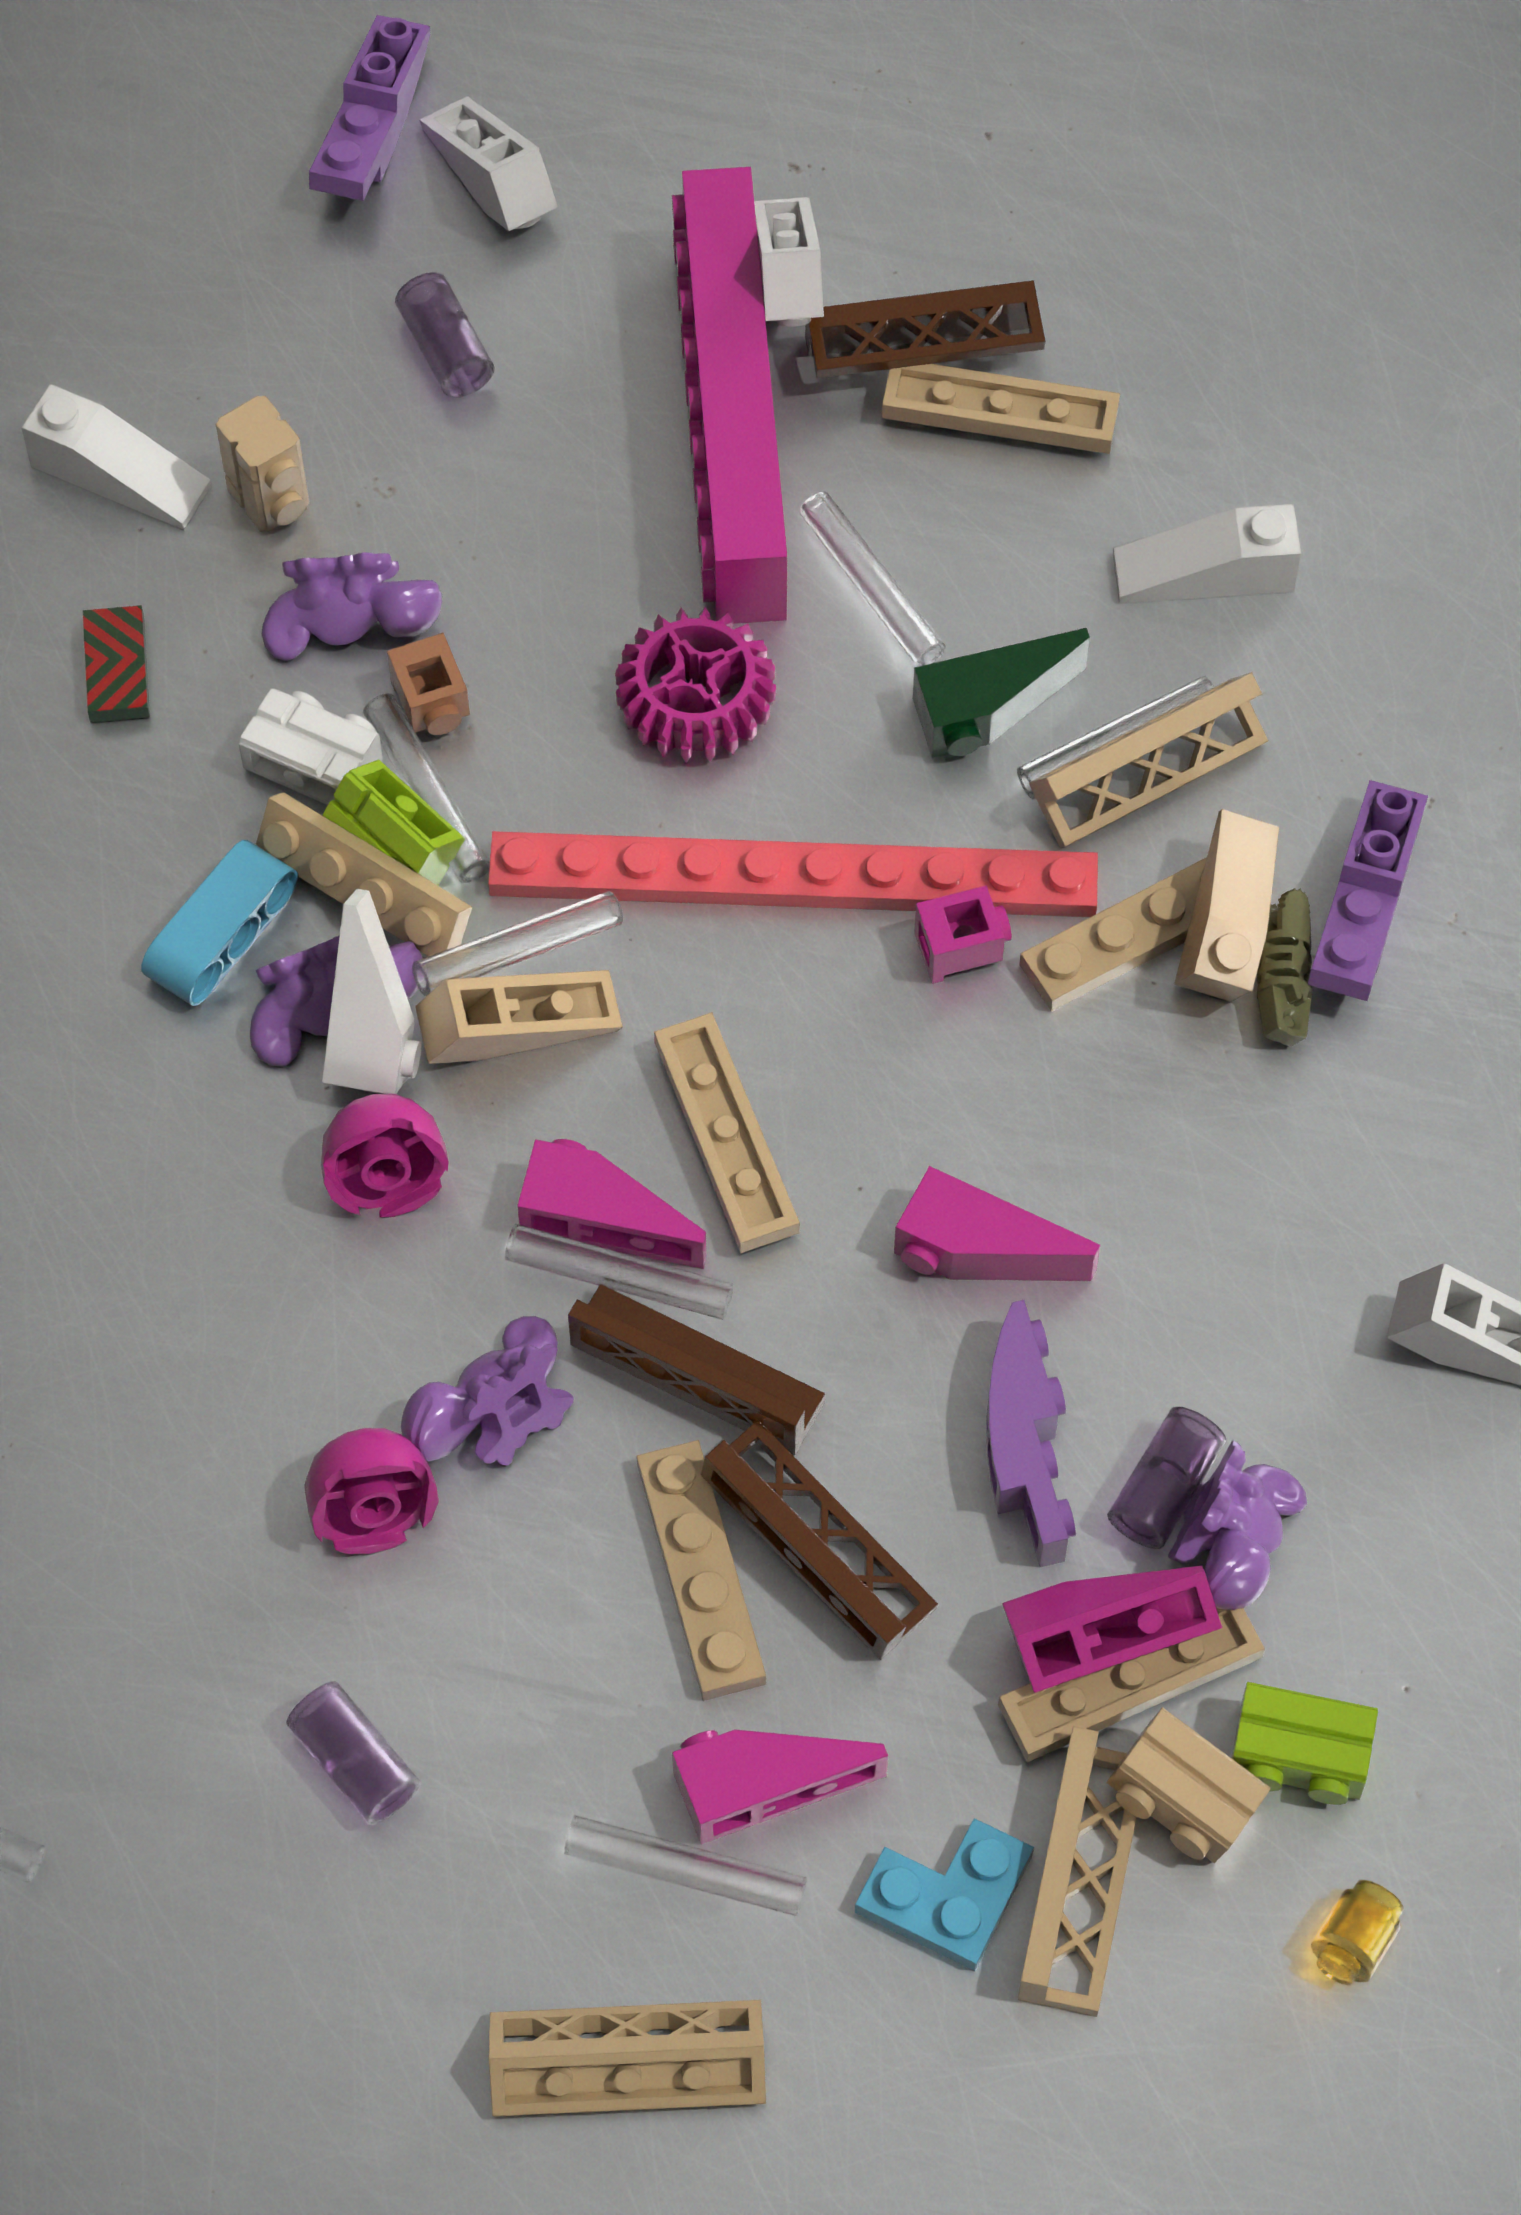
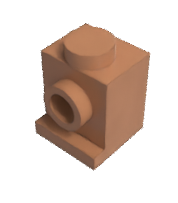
(429, 685)

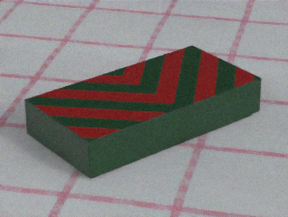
(116, 663)

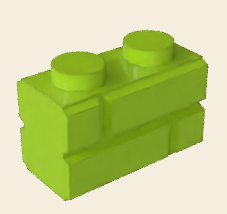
(394, 820)
(1305, 1742)

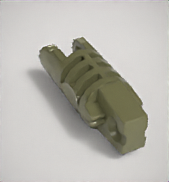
(1286, 970)

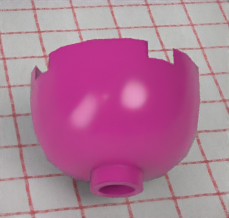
(383, 1155)
(369, 1490)

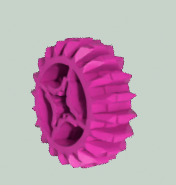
(684, 712)

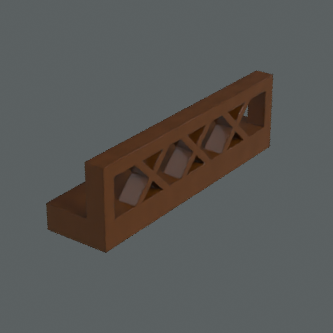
(925, 319)
(693, 1366)
(807, 1548)

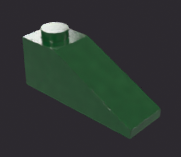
(986, 693)

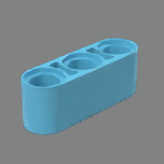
(219, 922)

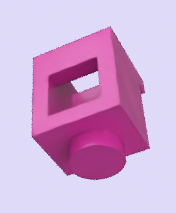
(960, 932)

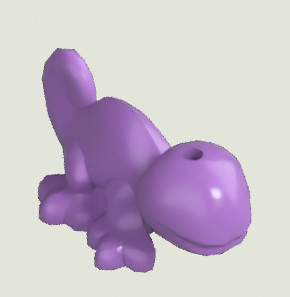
(343, 600)
(305, 998)
(497, 1390)
(1239, 1525)

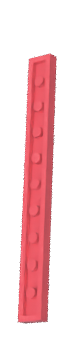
(787, 873)

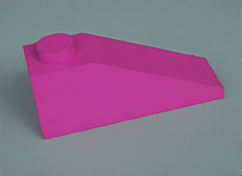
(597, 1203)
(981, 1237)
(1107, 1621)
(757, 1776)

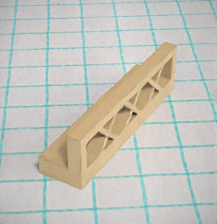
(1144, 739)
(1055, 1879)
(627, 2064)

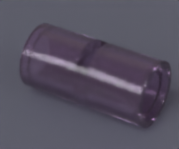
(444, 334)
(1166, 1477)
(353, 1752)

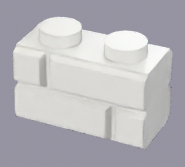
(305, 745)

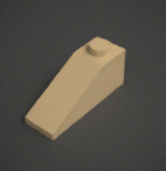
(1230, 909)
(515, 1014)

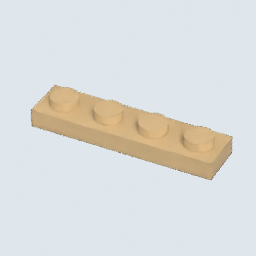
(1002, 406)
(343, 862)
(1114, 939)
(726, 1132)
(701, 1571)
(1100, 1699)

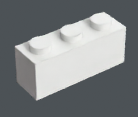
(789, 261)

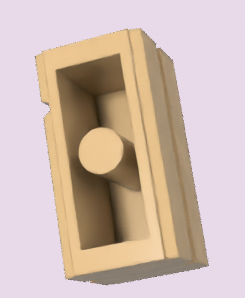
(263, 464)
(1187, 1787)

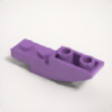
(372, 110)
(1368, 890)
(1018, 1431)

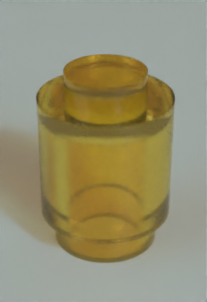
(1357, 1933)

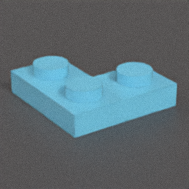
(952, 1911)

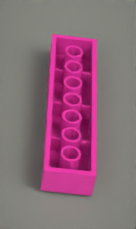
(729, 396)

